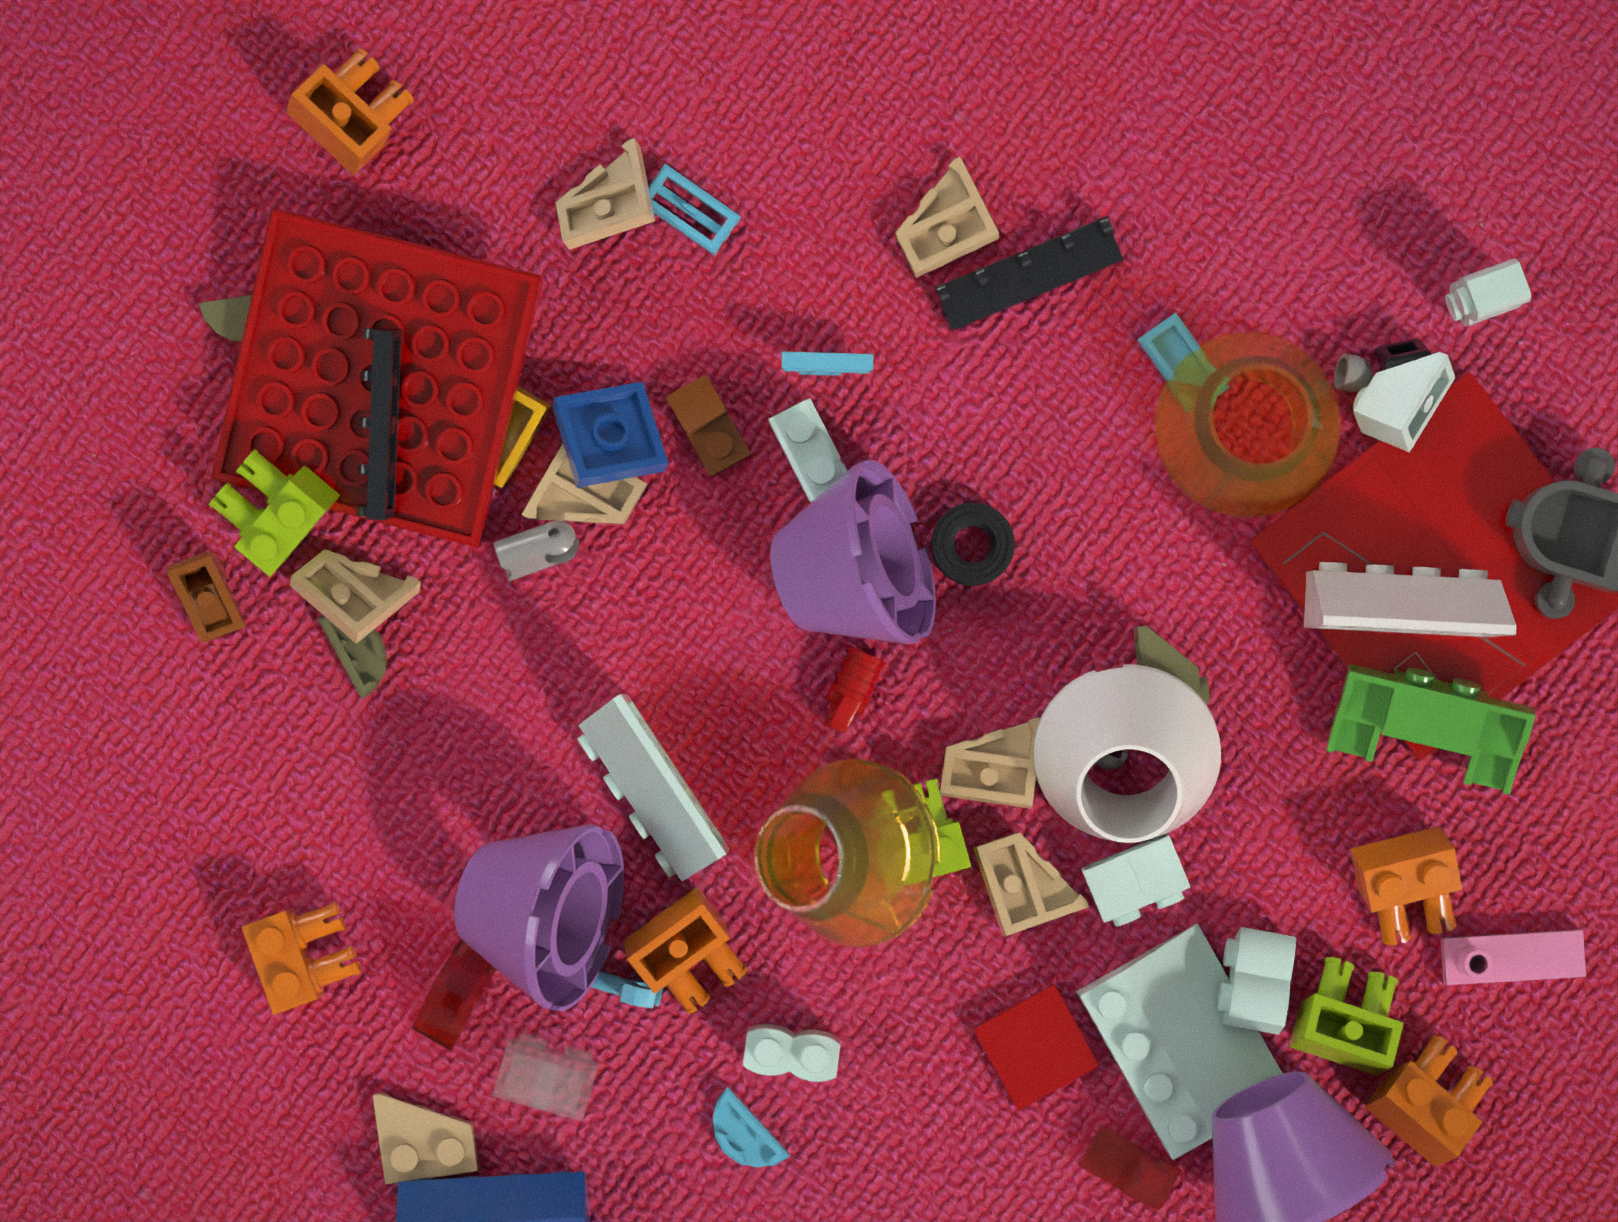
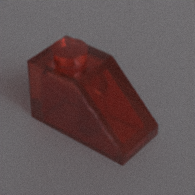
(454, 996)

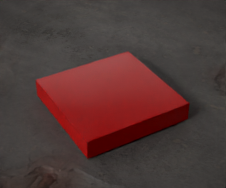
(1036, 1047)

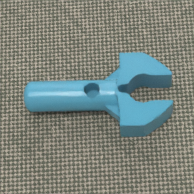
(632, 992)

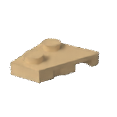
(607, 200)
(947, 223)
(599, 503)
(352, 592)
(993, 767)
(1023, 885)
(421, 1141)

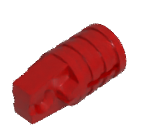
(852, 688)

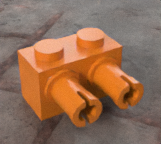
(340, 118)
(1405, 872)
(676, 942)
(283, 957)
(1423, 1111)

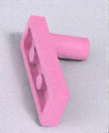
(1513, 957)

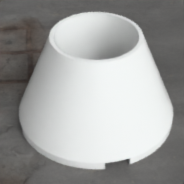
(1121, 711)

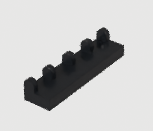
(1029, 274)
(382, 424)

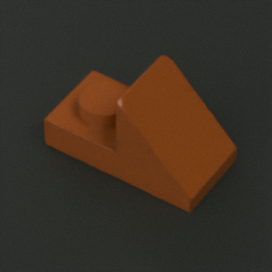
(708, 426)
(206, 595)

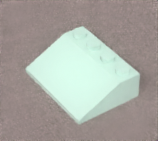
(653, 787)
(1172, 1039)

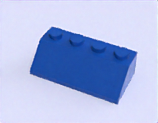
(496, 1199)

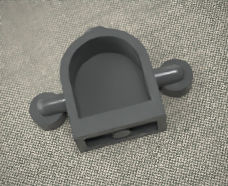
(1570, 533)

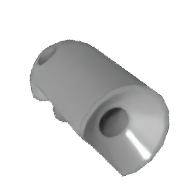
(537, 549)

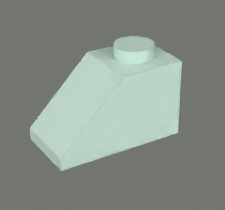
(1403, 400)

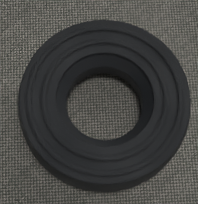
(968, 572)

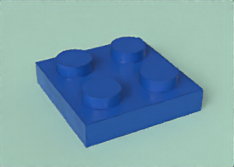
(609, 434)

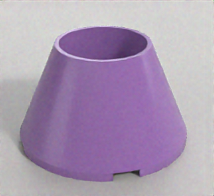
(855, 562)
(543, 909)
(1291, 1154)

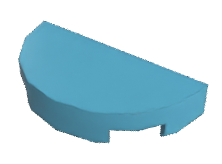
(826, 363)
(743, 1134)

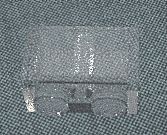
(546, 1077)

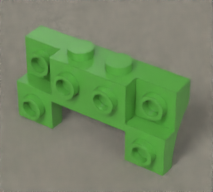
(1436, 715)

